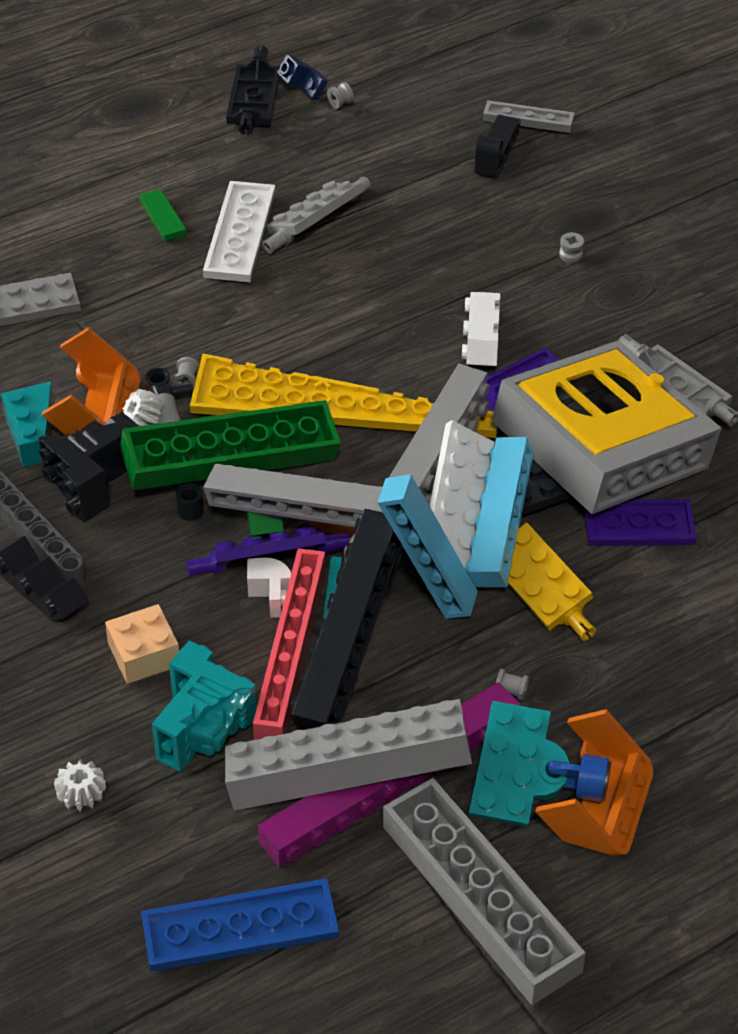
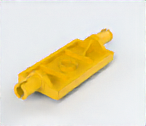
(548, 584)

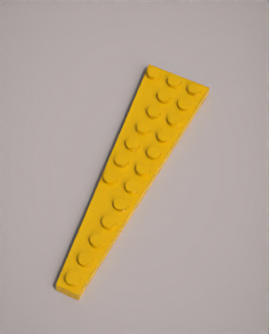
(235, 388)

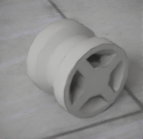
(340, 95)
(571, 247)

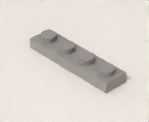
(531, 116)

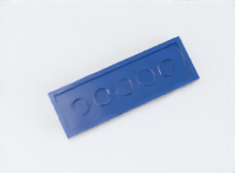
(239, 924)

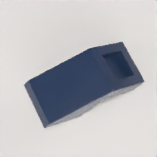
(302, 75)

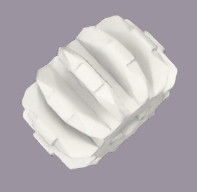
(143, 407)
(80, 785)

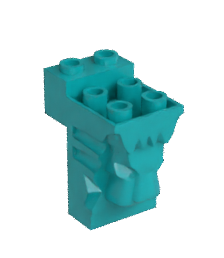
(204, 709)

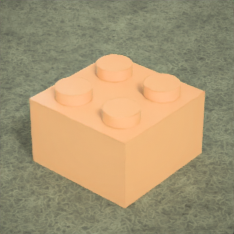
(142, 643)

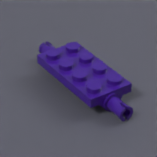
(254, 545)

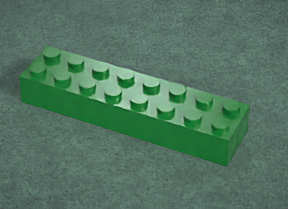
(248, 439)

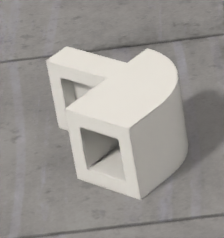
(268, 579)

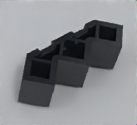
(39, 580)

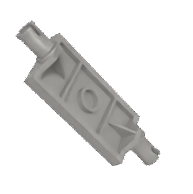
(311, 210)
(686, 380)

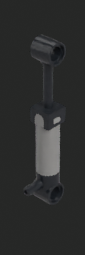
(188, 495)

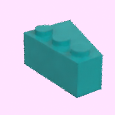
(25, 420)

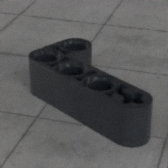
(495, 148)

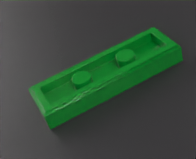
(162, 215)

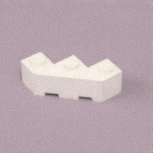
(481, 329)

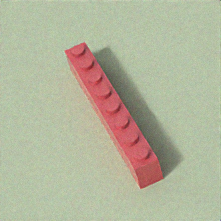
(290, 644)

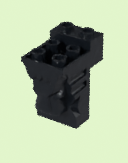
(85, 464)

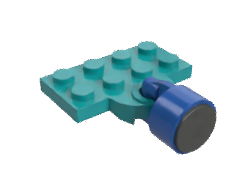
(524, 766)

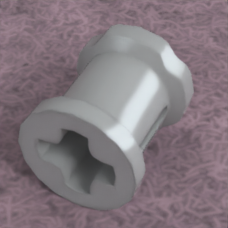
(187, 368)
(513, 684)

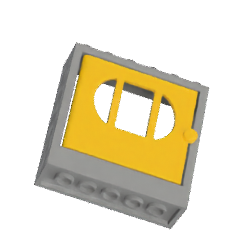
(610, 454)

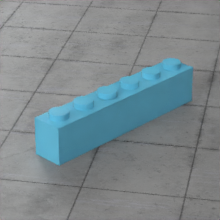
(500, 512)
(427, 546)

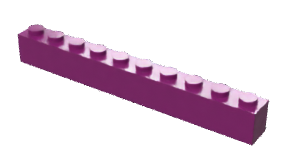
(323, 815)

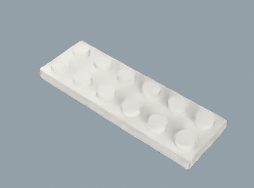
(239, 231)
(460, 484)

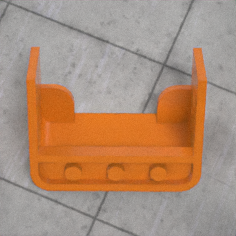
(104, 373)
(613, 823)

